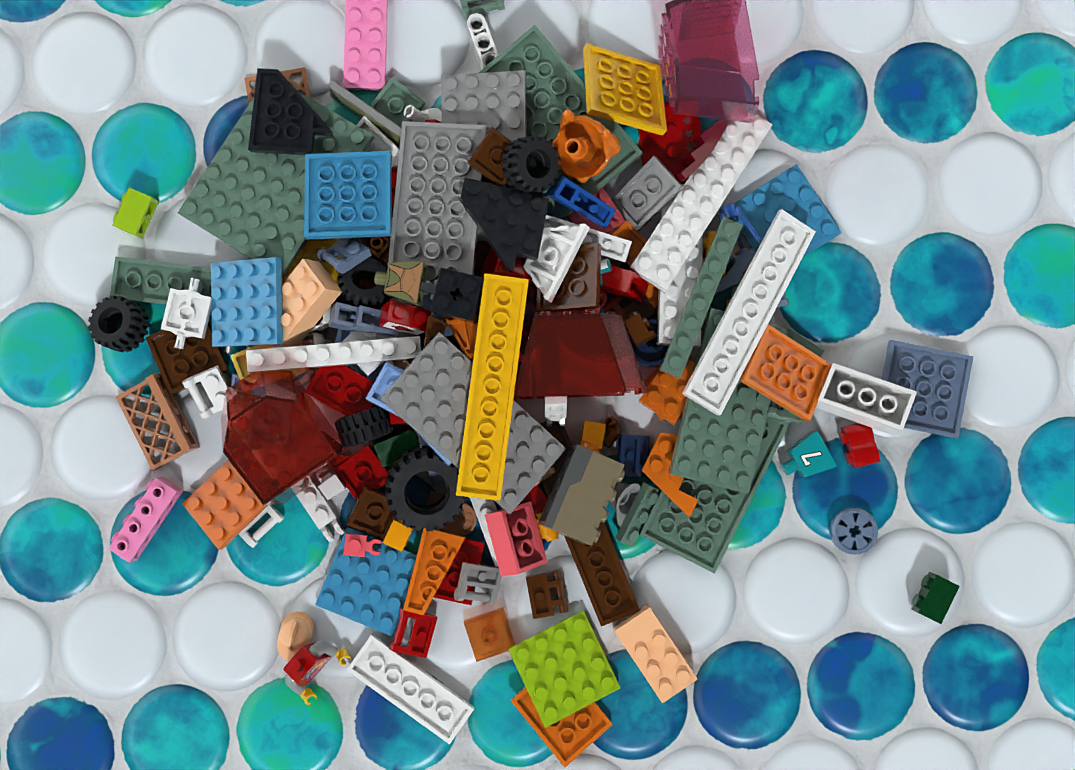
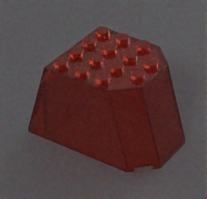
(578, 357)
(278, 436)

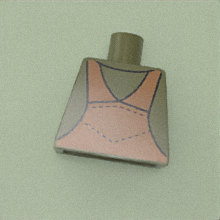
(404, 281)

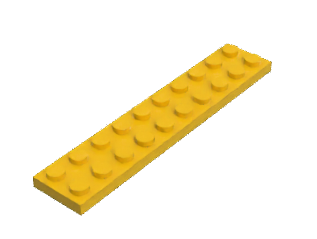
(492, 387)

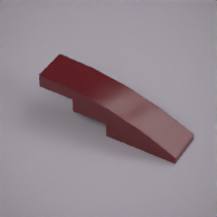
(703, 145)

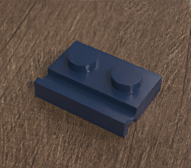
(633, 453)

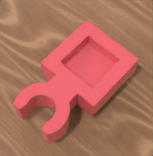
(358, 545)

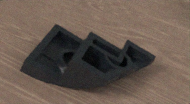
(530, 312)

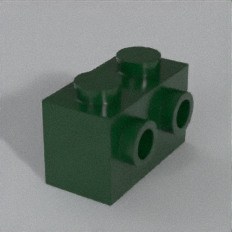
(395, 443)
(934, 597)

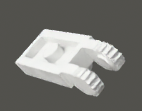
(555, 409)
(320, 510)

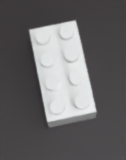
(866, 400)

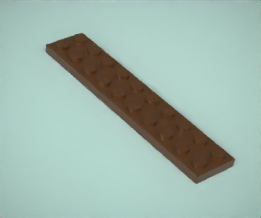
(597, 563)

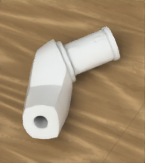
(420, 116)

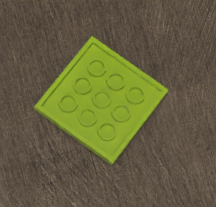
(563, 668)

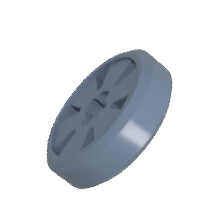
(866, 528)

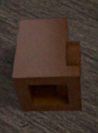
(638, 329)

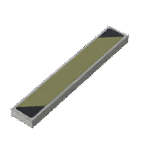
(362, 109)

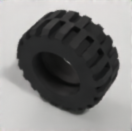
(422, 515)

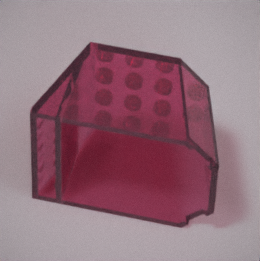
(709, 59)

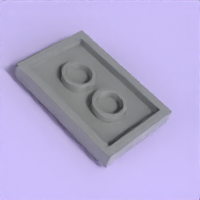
(647, 193)

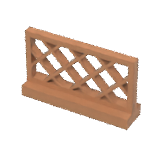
(173, 417)

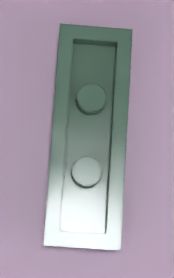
(637, 514)

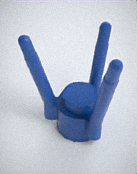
(732, 213)

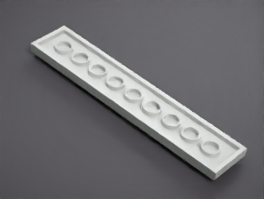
(698, 203)
(748, 313)

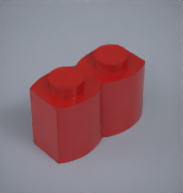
(859, 445)

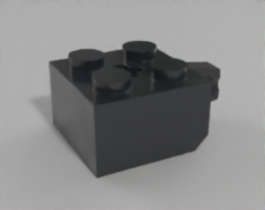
(445, 290)

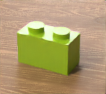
(135, 213)

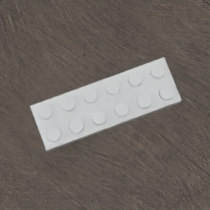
(410, 689)

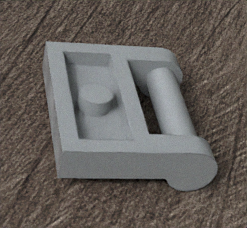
(478, 576)

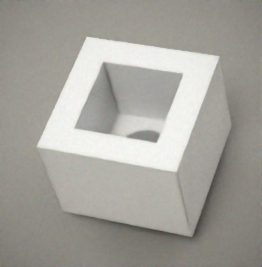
(331, 486)

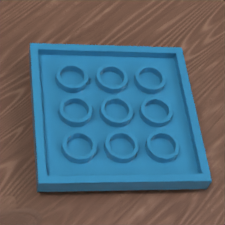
(348, 195)
(796, 197)
(247, 302)
(369, 586)

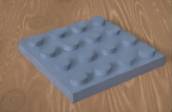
(940, 385)

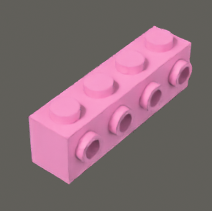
(145, 519)

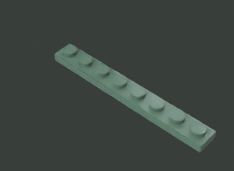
(701, 298)

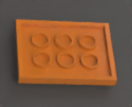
(786, 373)
(569, 735)

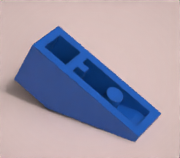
(580, 201)

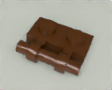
(644, 309)
(540, 596)

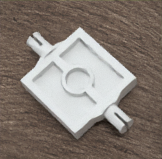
(187, 313)

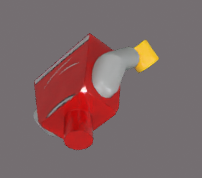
(308, 663)

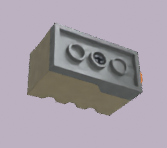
(582, 493)

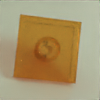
(489, 634)

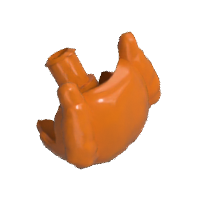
(584, 146)

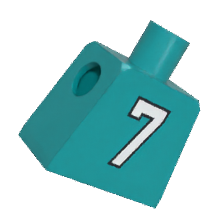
(808, 456)

